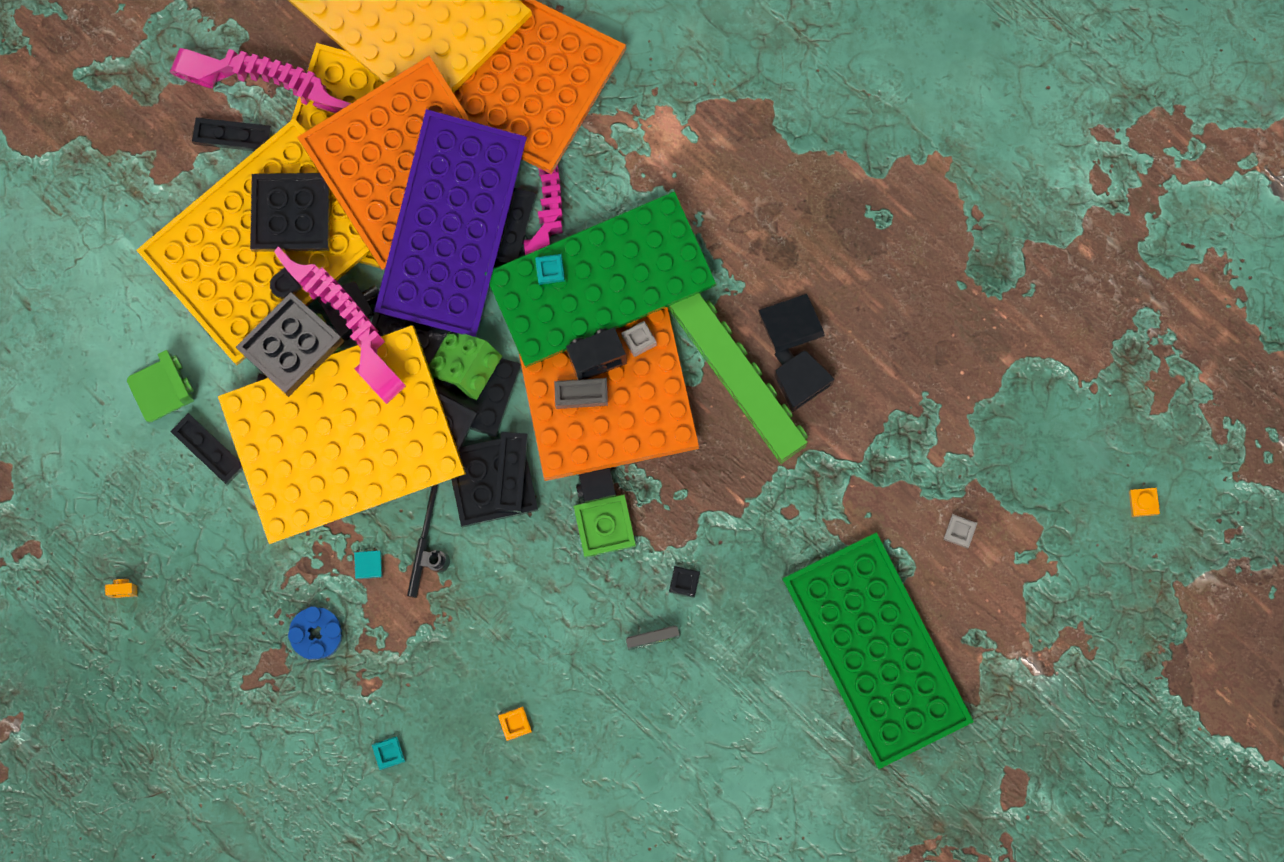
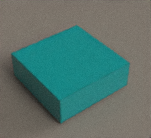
(549, 269)
(368, 564)
(388, 753)

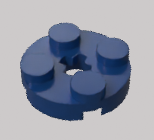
(316, 648)

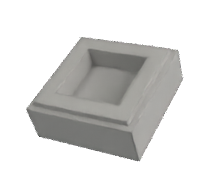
(639, 339)
(960, 531)

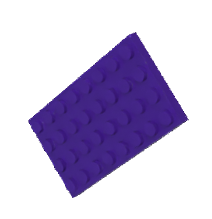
(450, 223)

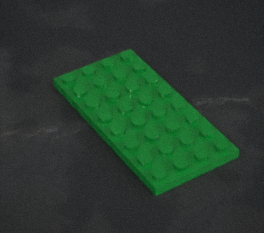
(610, 277)
(877, 651)

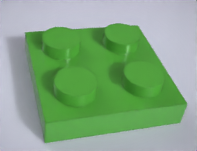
(604, 526)

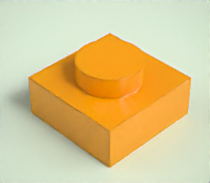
(1144, 502)
(120, 589)

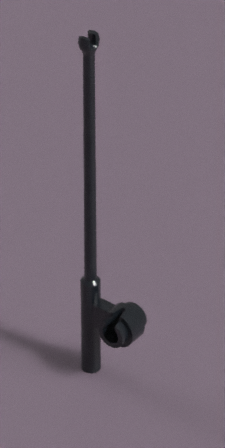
(435, 560)

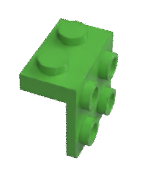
(465, 362)
(161, 388)

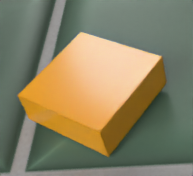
(515, 723)

